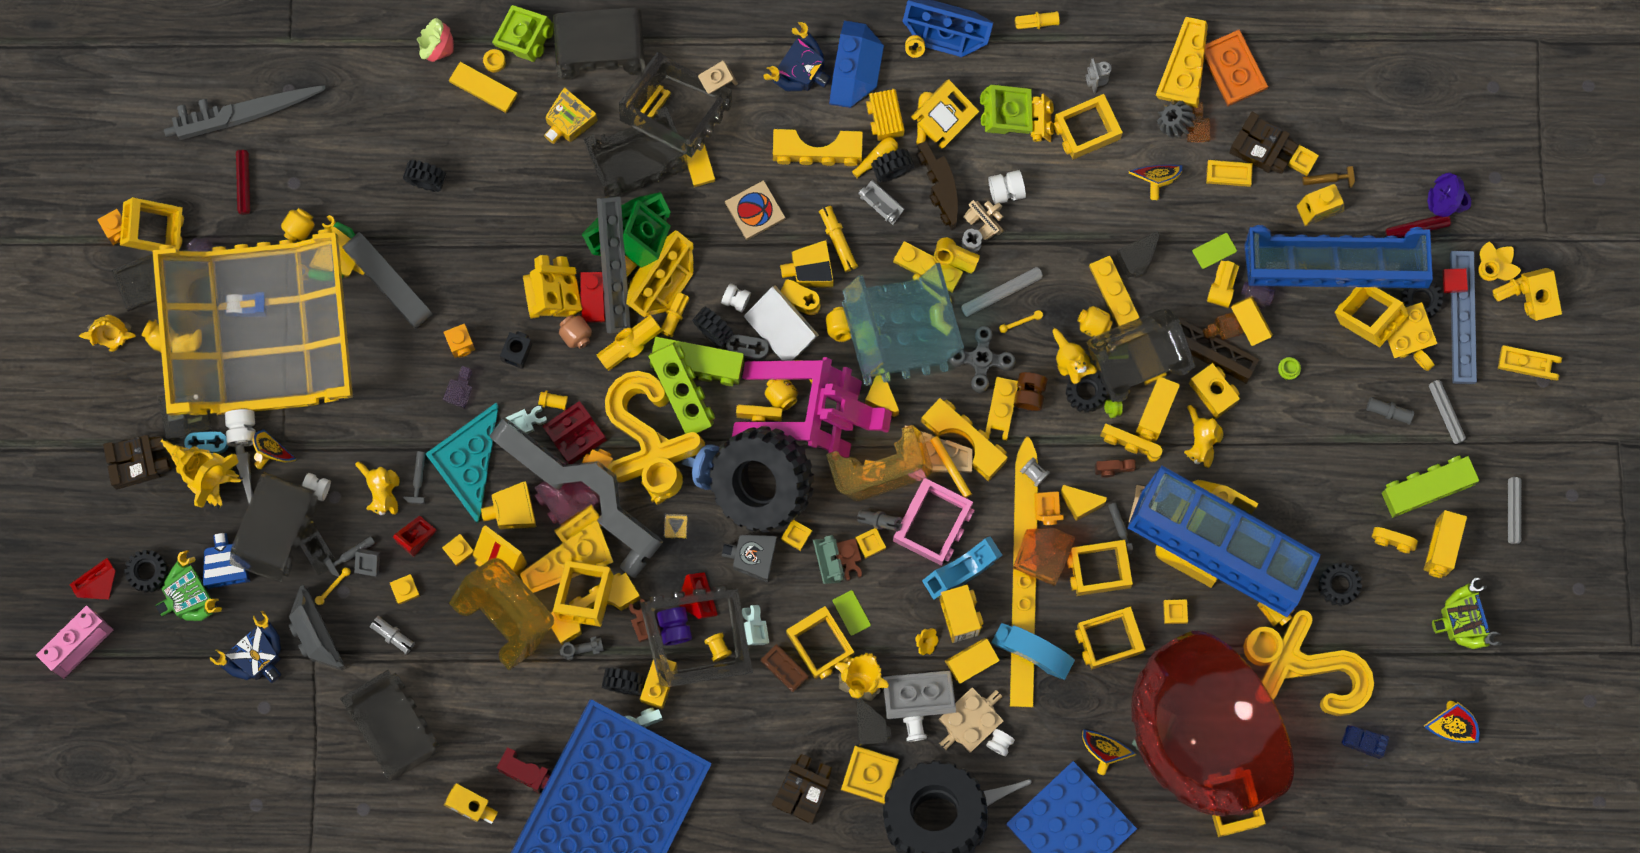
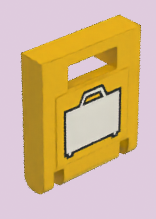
(942, 116)

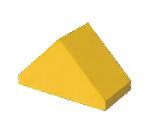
(881, 396)
(1081, 502)

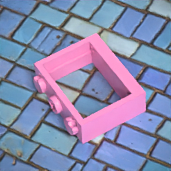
(956, 532)
(74, 642)

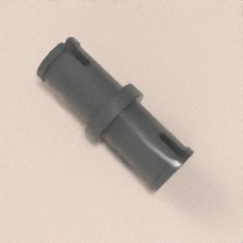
(1390, 410)
(879, 520)

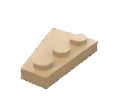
(959, 454)

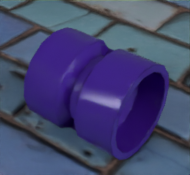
(674, 626)

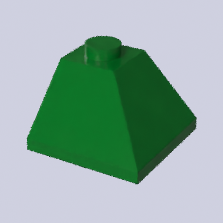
(644, 235)

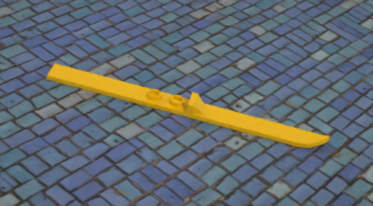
(1023, 585)

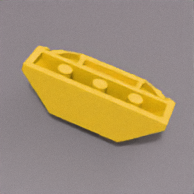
(659, 282)

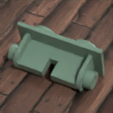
(830, 569)

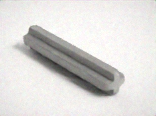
(1447, 411)
(1514, 510)

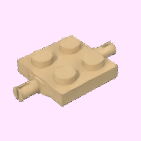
(972, 721)

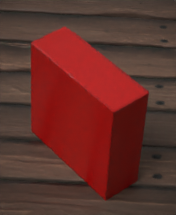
(1455, 280)

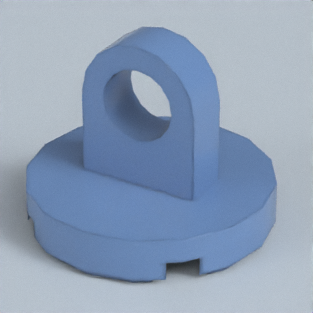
(702, 465)

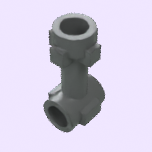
(569, 651)

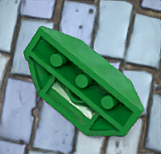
(653, 201)

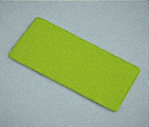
(1214, 250)
(851, 612)

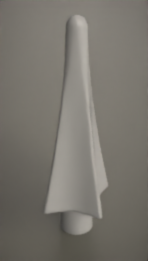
(244, 469)
(998, 793)

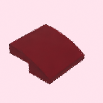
(574, 433)

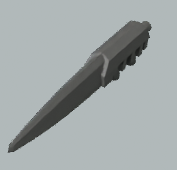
(231, 115)

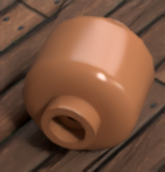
(575, 331)

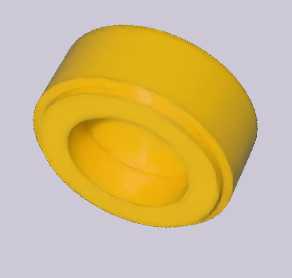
(494, 60)
(1423, 360)

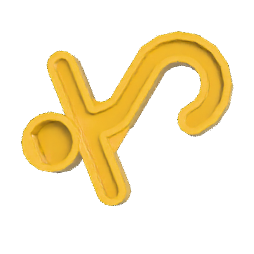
(657, 452)
(1287, 661)

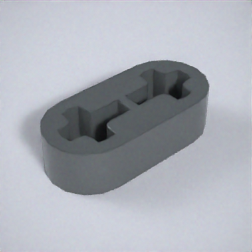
(748, 342)

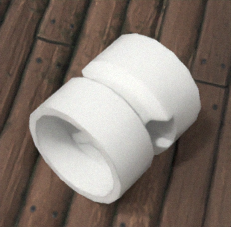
(1007, 187)
(240, 427)

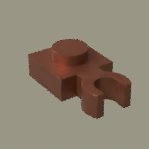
(1109, 468)
(849, 556)
(639, 624)

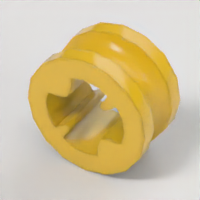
(910, 42)

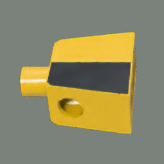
(810, 266)

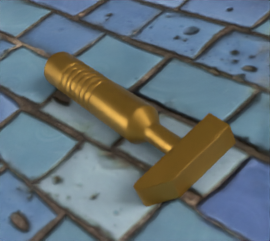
(1327, 178)

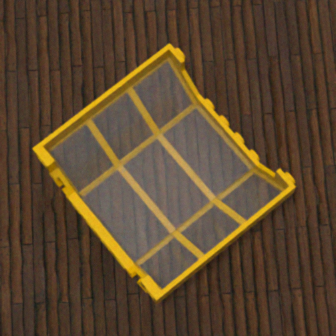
(252, 326)

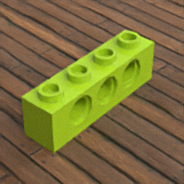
(679, 402)

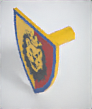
(1157, 176)
(269, 448)
(1455, 724)
(1105, 749)

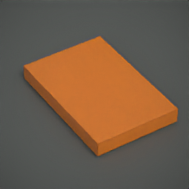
(1234, 68)

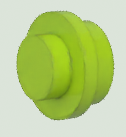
(1289, 368)
(1113, 408)

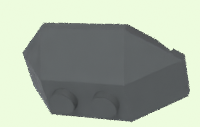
(312, 632)

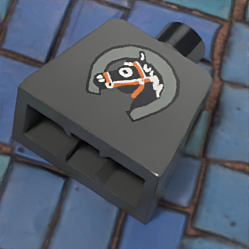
(752, 555)

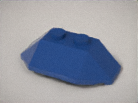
(947, 26)
(855, 65)

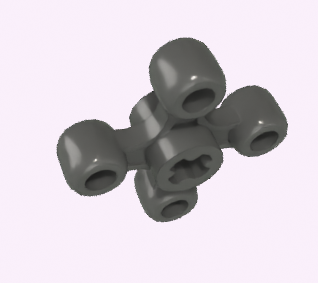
(981, 368)

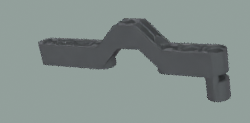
(593, 474)

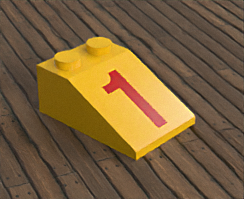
(492, 546)

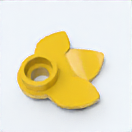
(1498, 261)

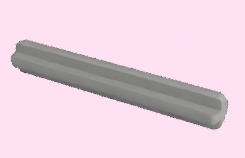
(1001, 291)

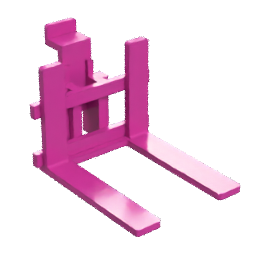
(842, 389)

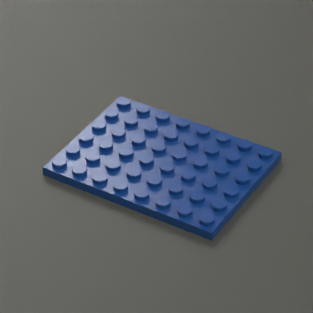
(613, 790)

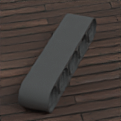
(387, 280)

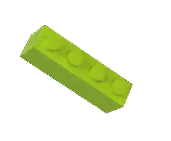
(707, 362)
(1430, 486)

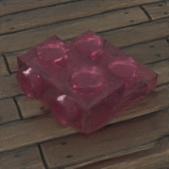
(565, 502)

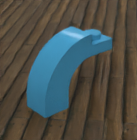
(963, 568)
(1035, 649)

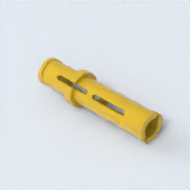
(838, 239)

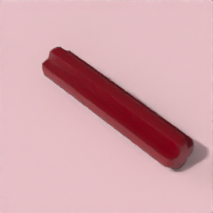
(243, 184)
(1427, 224)

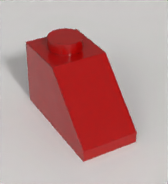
(592, 297)

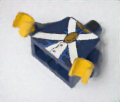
(254, 654)

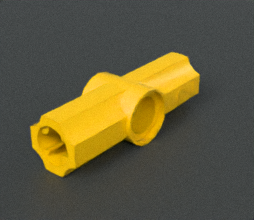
(629, 342)

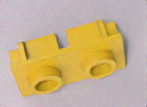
(1042, 110)

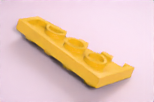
(1185, 66)
(585, 545)

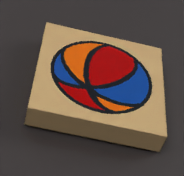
(755, 210)

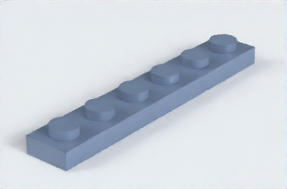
(1463, 322)

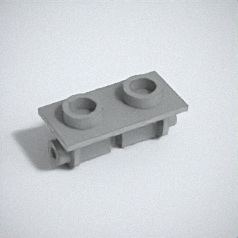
(1098, 74)
(881, 202)

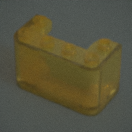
(904, 468)
(508, 606)

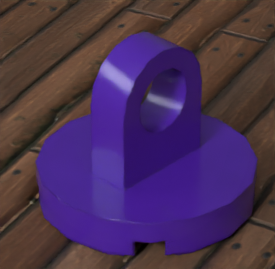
(1448, 195)

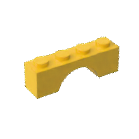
(790, 148)
(943, 420)
(620, 596)

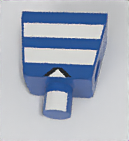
(217, 565)

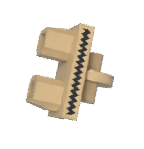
(991, 226)

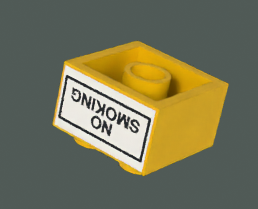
(960, 613)

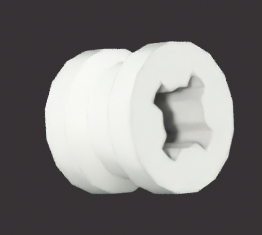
(1000, 742)

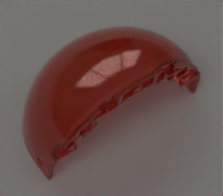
(1210, 728)

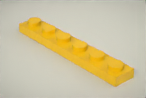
(1115, 295)

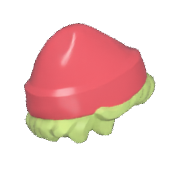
(435, 41)

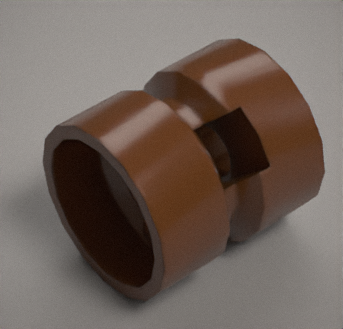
(1030, 399)

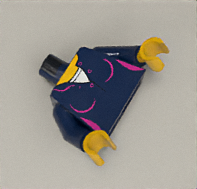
(800, 65)

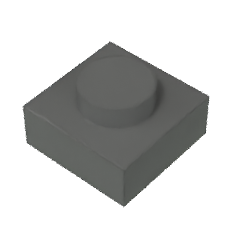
(367, 562)

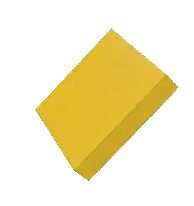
(869, 774)

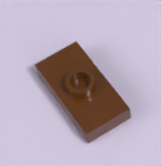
(784, 668)

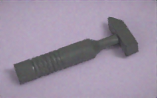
(418, 478)
(1121, 529)
(348, 555)

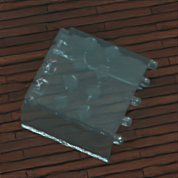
(902, 325)

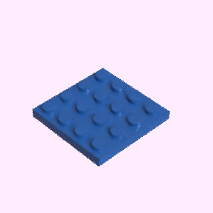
(1071, 818)

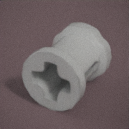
(972, 234)
(1035, 472)

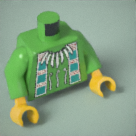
(186, 593)

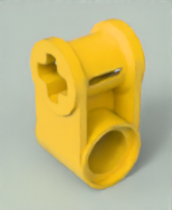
(799, 296)

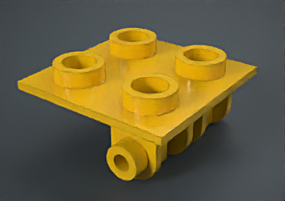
(1413, 333)

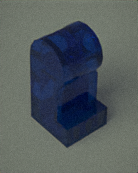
(1365, 741)

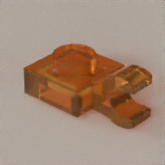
(1201, 131)
(1225, 325)

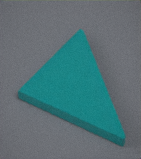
(465, 460)

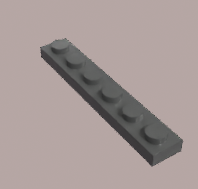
(613, 263)

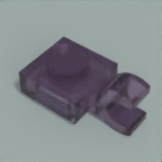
(458, 391)

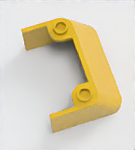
(1228, 495)

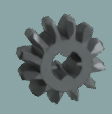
(1176, 119)

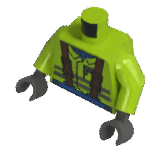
(1466, 619)

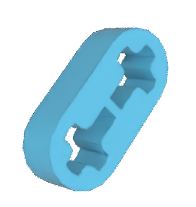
(207, 437)

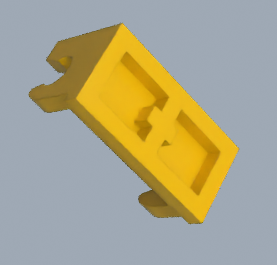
(972, 660)

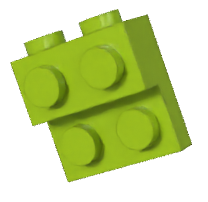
(524, 33)
(1007, 109)

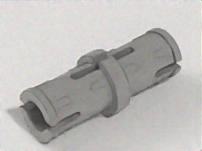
(392, 635)

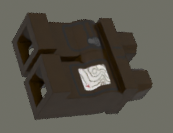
(1262, 144)
(135, 461)
(806, 783)

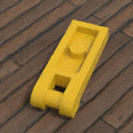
(1131, 442)

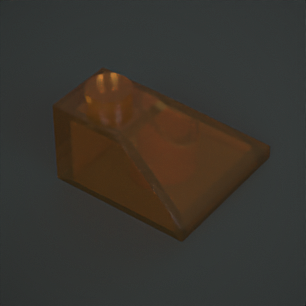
(1044, 553)

